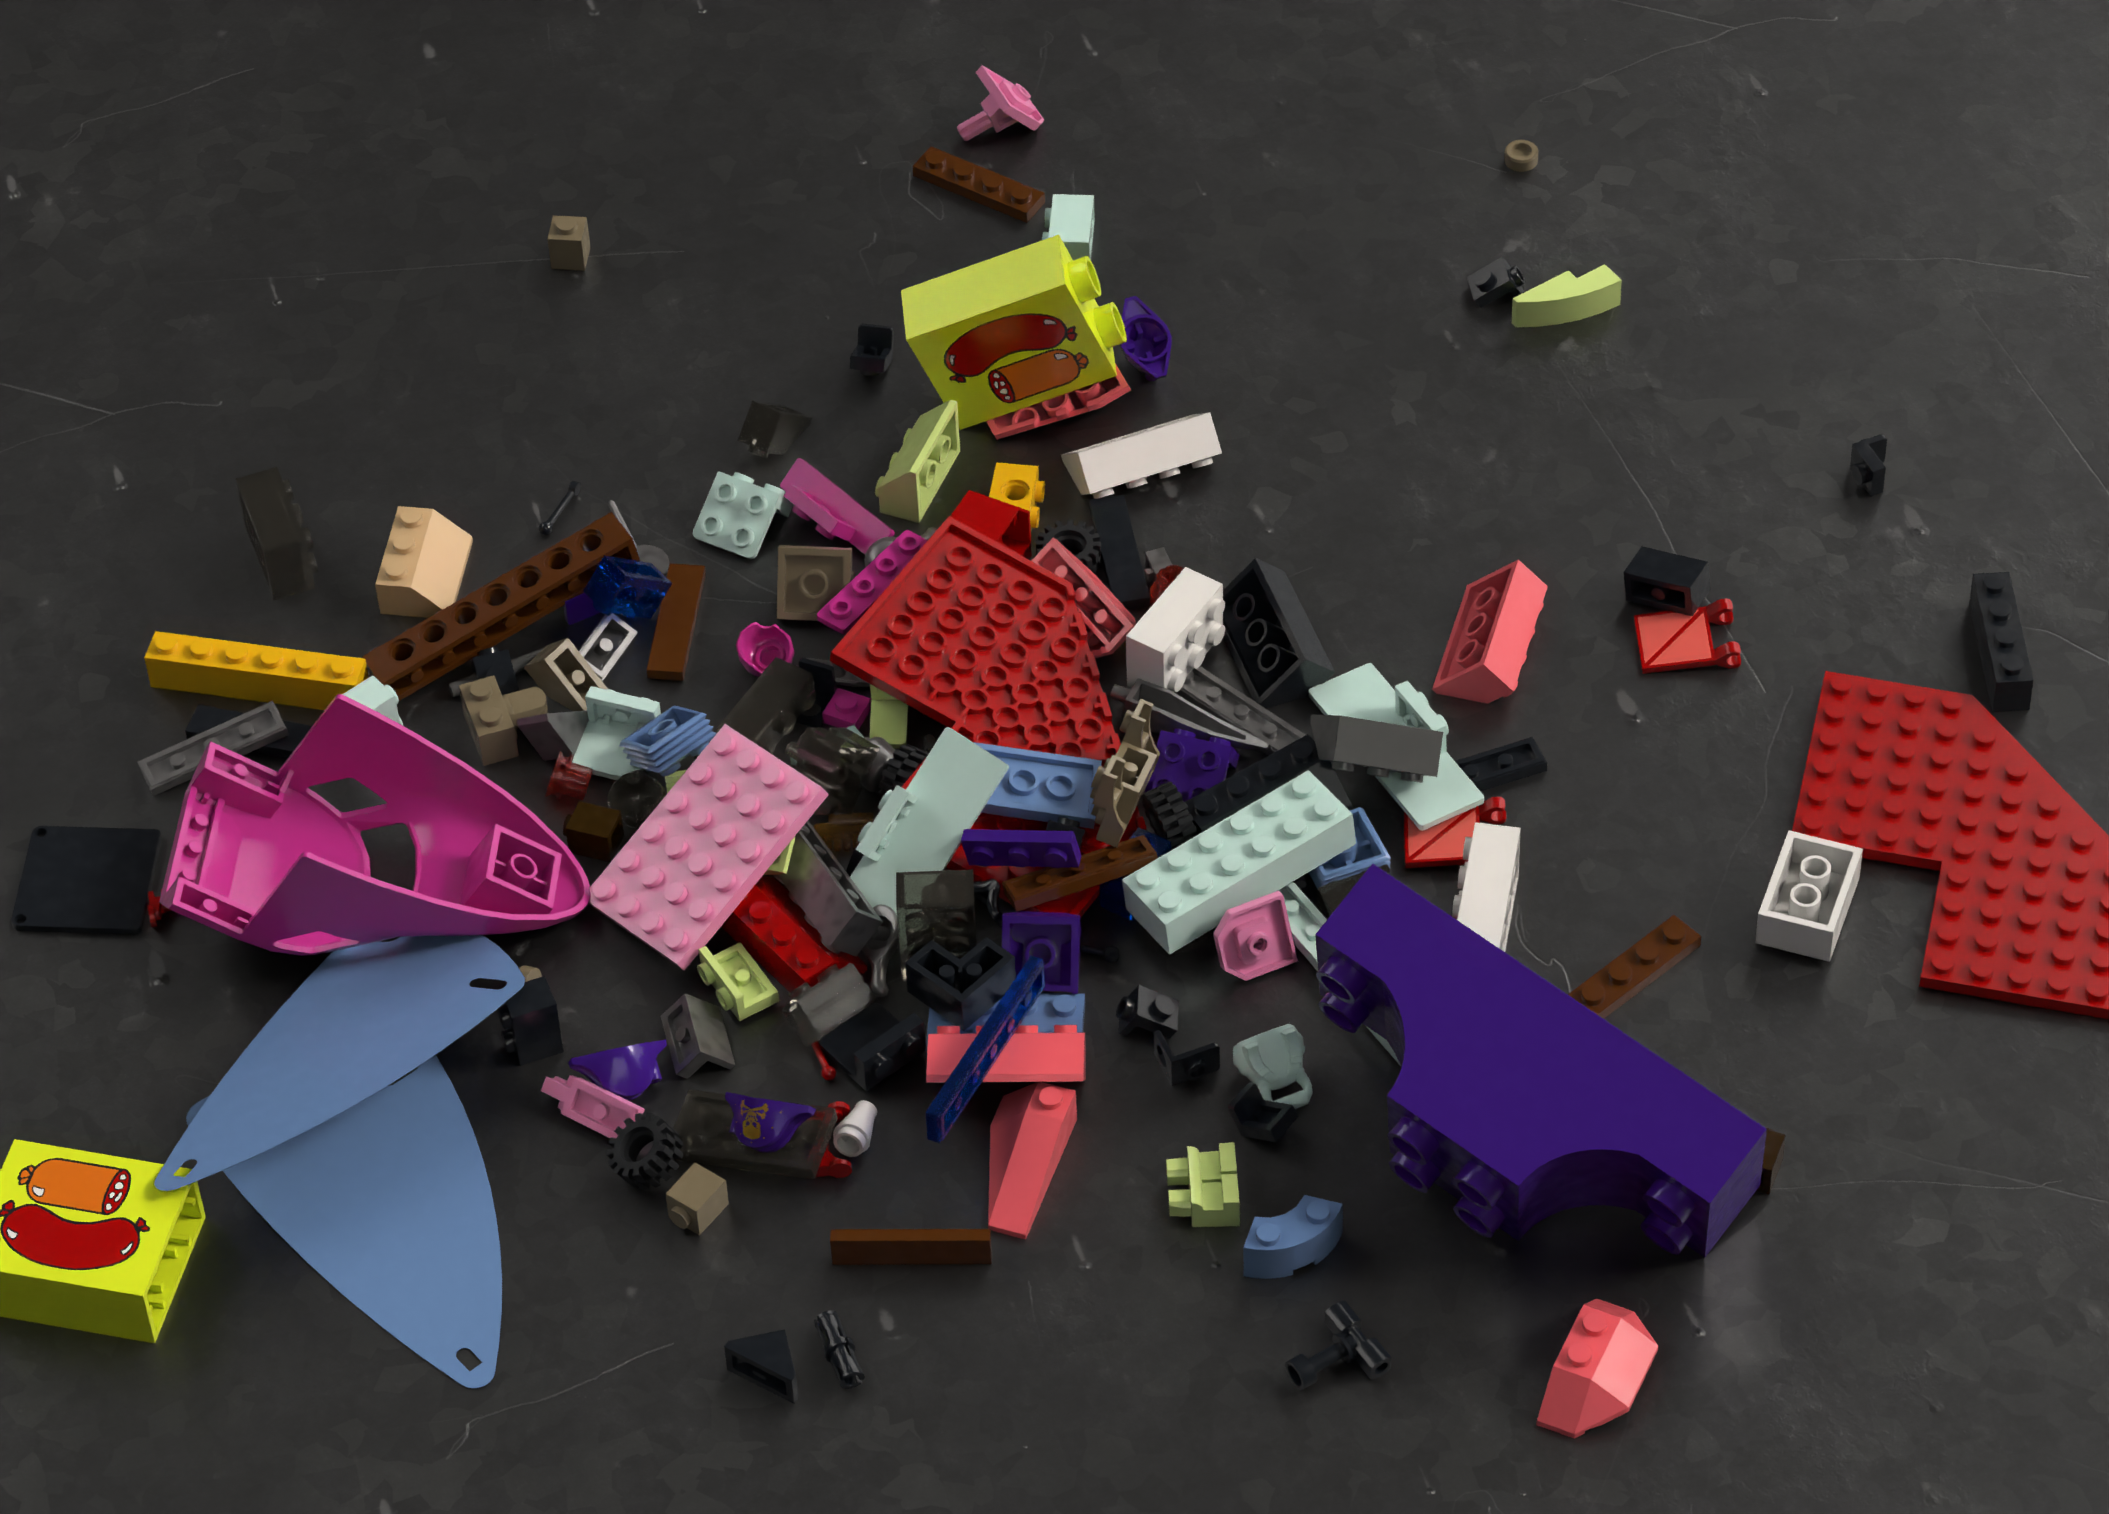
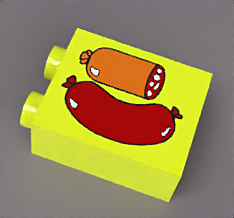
(1013, 330)
(92, 1240)

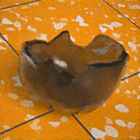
(635, 797)

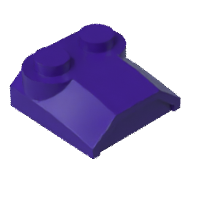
(1047, 937)

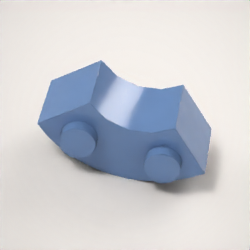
(1292, 1239)

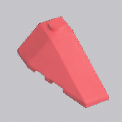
(1060, 407)
(1025, 1151)

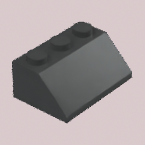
(1377, 746)

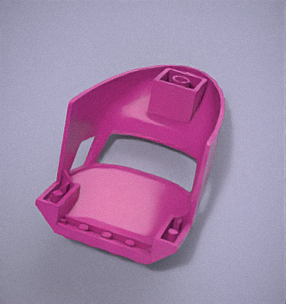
(292, 871)

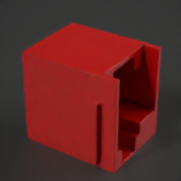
(997, 521)

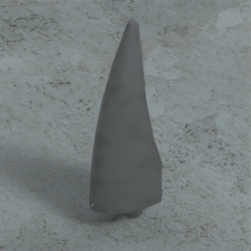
(1175, 712)

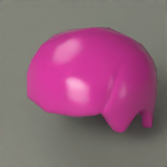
(760, 645)

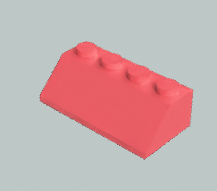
(1491, 635)
(1026, 1057)

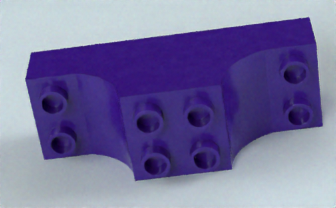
(1520, 1088)

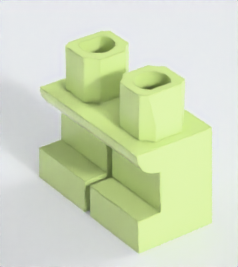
(1212, 1187)

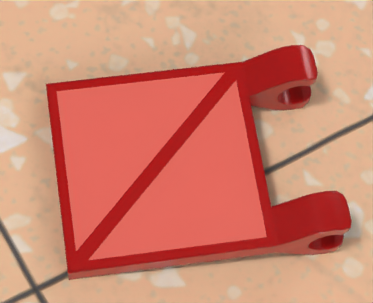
(1684, 641)
(1445, 841)

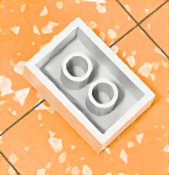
(1176, 631)
(1809, 896)

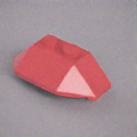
(1102, 613)
(1597, 1370)

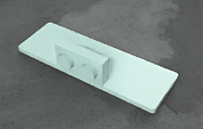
(1368, 696)
(926, 821)

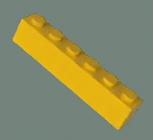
(250, 670)

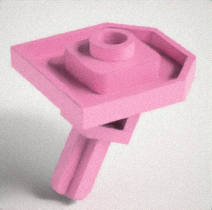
(1001, 108)
(1255, 937)

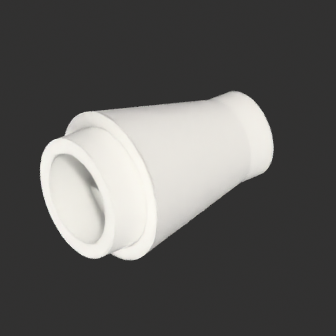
(854, 1132)

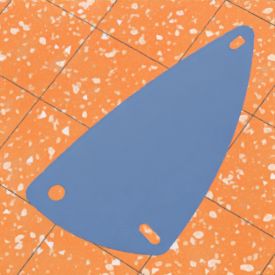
(341, 1039)
(394, 1217)

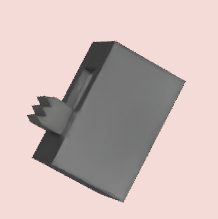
(1155, 561)

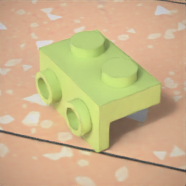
(737, 980)

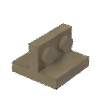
(810, 579)

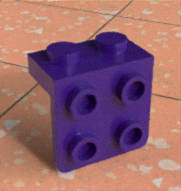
(1191, 762)

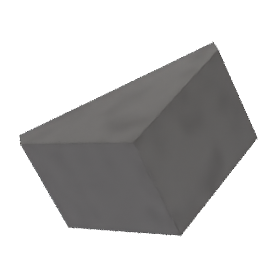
(554, 732)

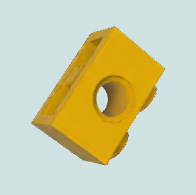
(1019, 487)

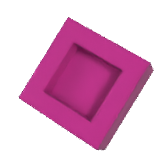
(846, 709)

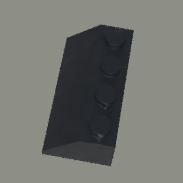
(1272, 637)
(1262, 778)

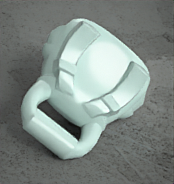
(1274, 1062)

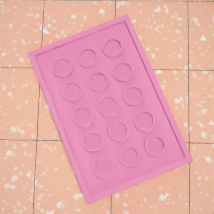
(705, 846)

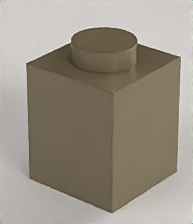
(569, 243)
(696, 1199)

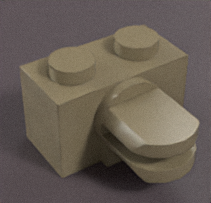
(494, 716)

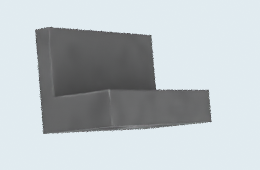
(696, 1035)

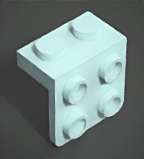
(739, 514)
(611, 720)

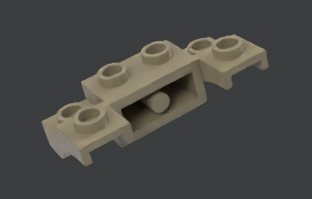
(1124, 776)

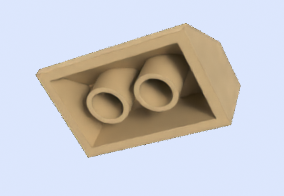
(421, 563)

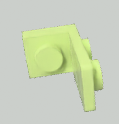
(888, 718)

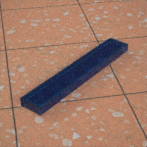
(985, 1049)

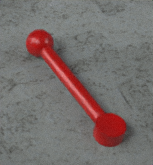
(828, 1072)

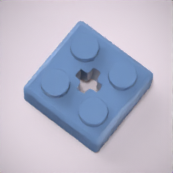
(668, 740)
(1357, 858)

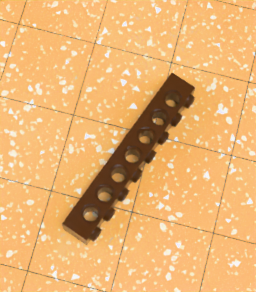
(498, 608)

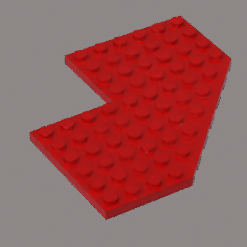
(996, 658)
(1951, 791)

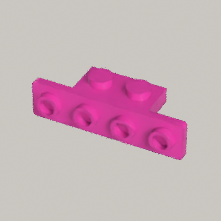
(831, 507)
(858, 595)

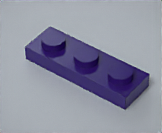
(1021, 848)

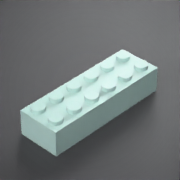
(1239, 861)

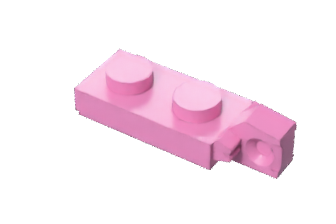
(591, 1104)

